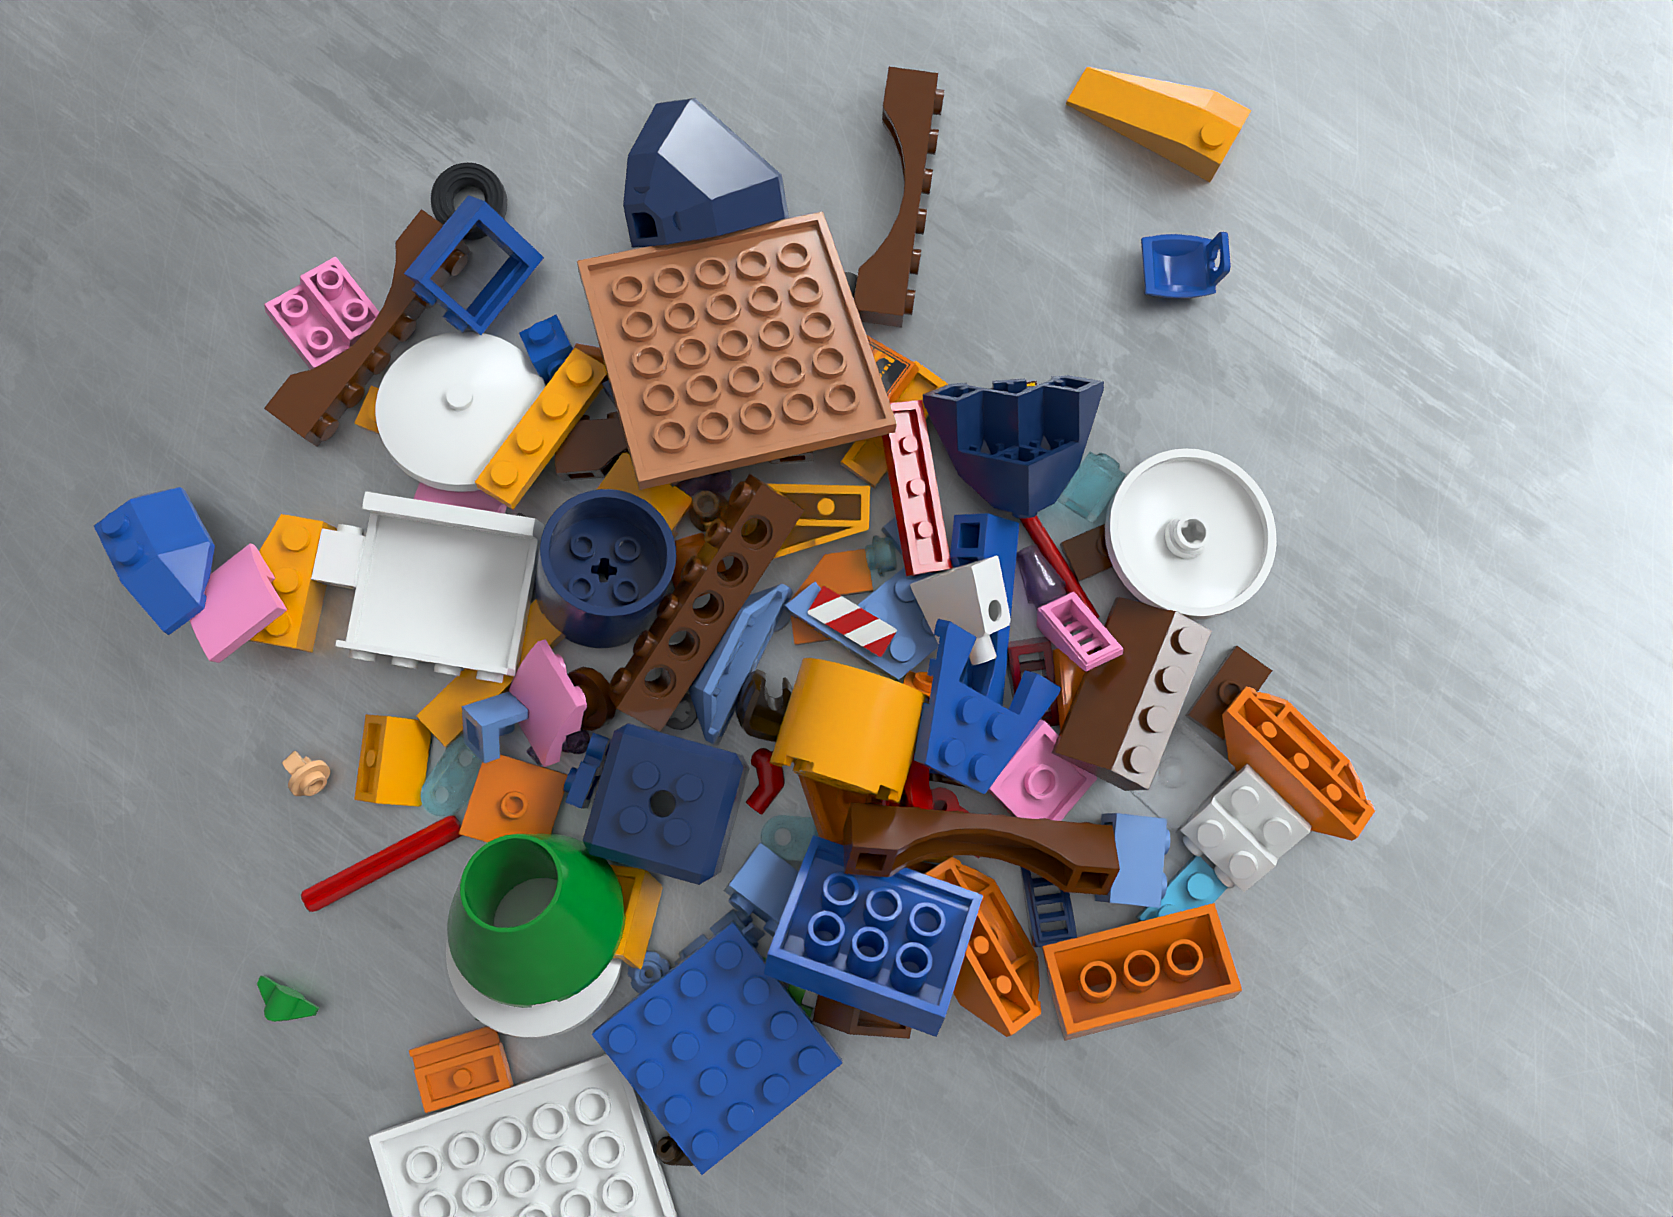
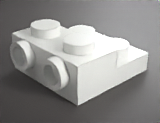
(1244, 829)

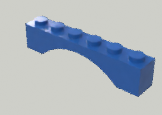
(973, 540)

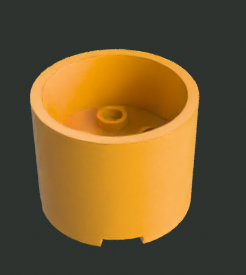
(850, 729)

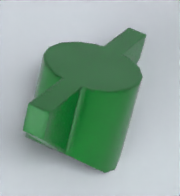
(284, 1002)

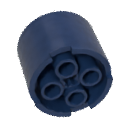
(612, 536)

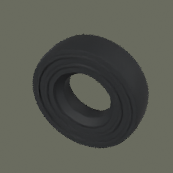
(463, 176)

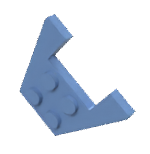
(892, 604)

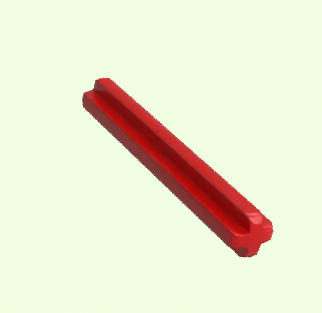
(381, 863)

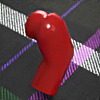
(770, 781)

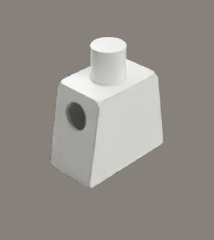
(971, 599)

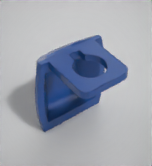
(1184, 264)

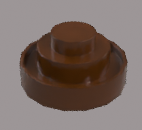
(595, 687)

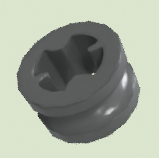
(675, 723)

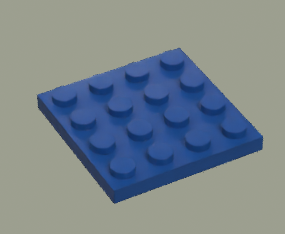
(717, 1047)

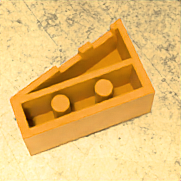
(827, 515)
(291, 558)

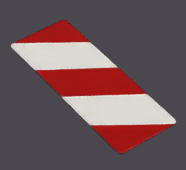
(852, 621)

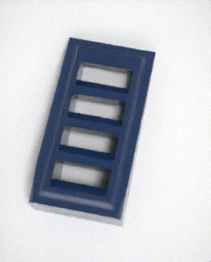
(1066, 914)

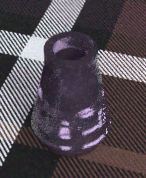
(1039, 578)

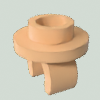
(307, 775)

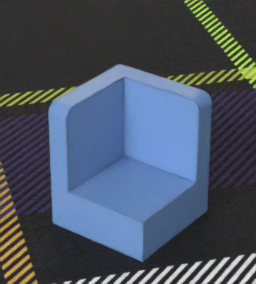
(488, 720)

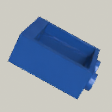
(503, 285)

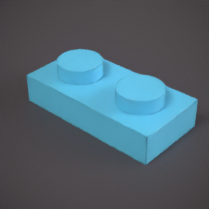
(1188, 889)

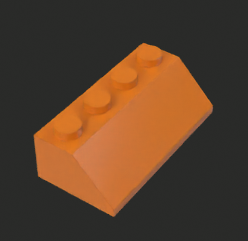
(1140, 971)

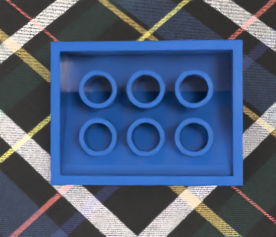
(874, 939)

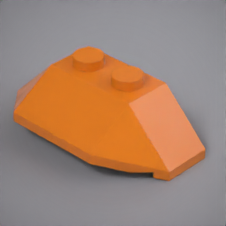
(1296, 763)
(1000, 965)

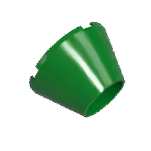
(556, 950)

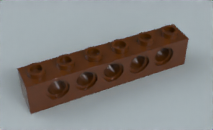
(657, 699)

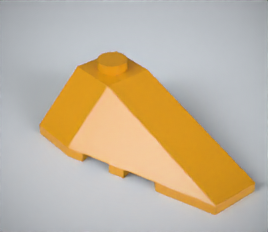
(1171, 119)

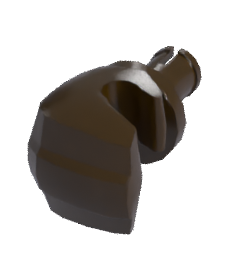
(757, 711)

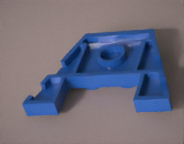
(967, 732)

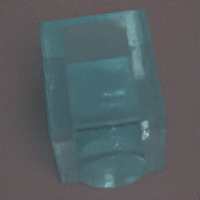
(1092, 486)

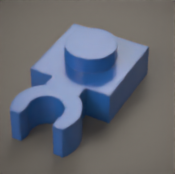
(583, 780)

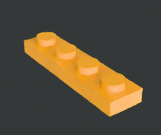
(543, 429)

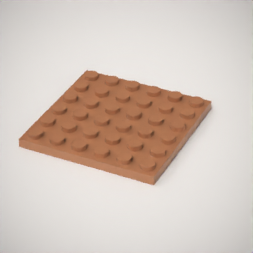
(734, 350)

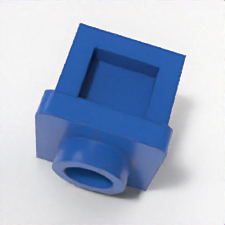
(547, 346)

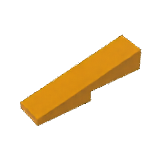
(444, 712)

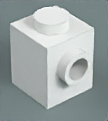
(339, 556)

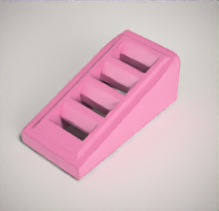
(1071, 608)

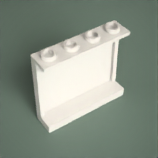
(443, 587)

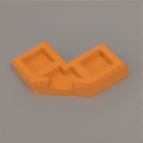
(841, 572)

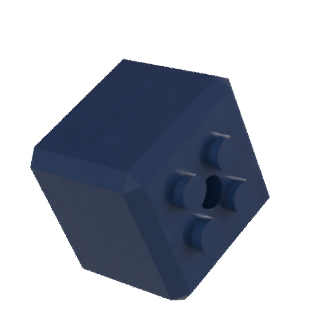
(706, 794)

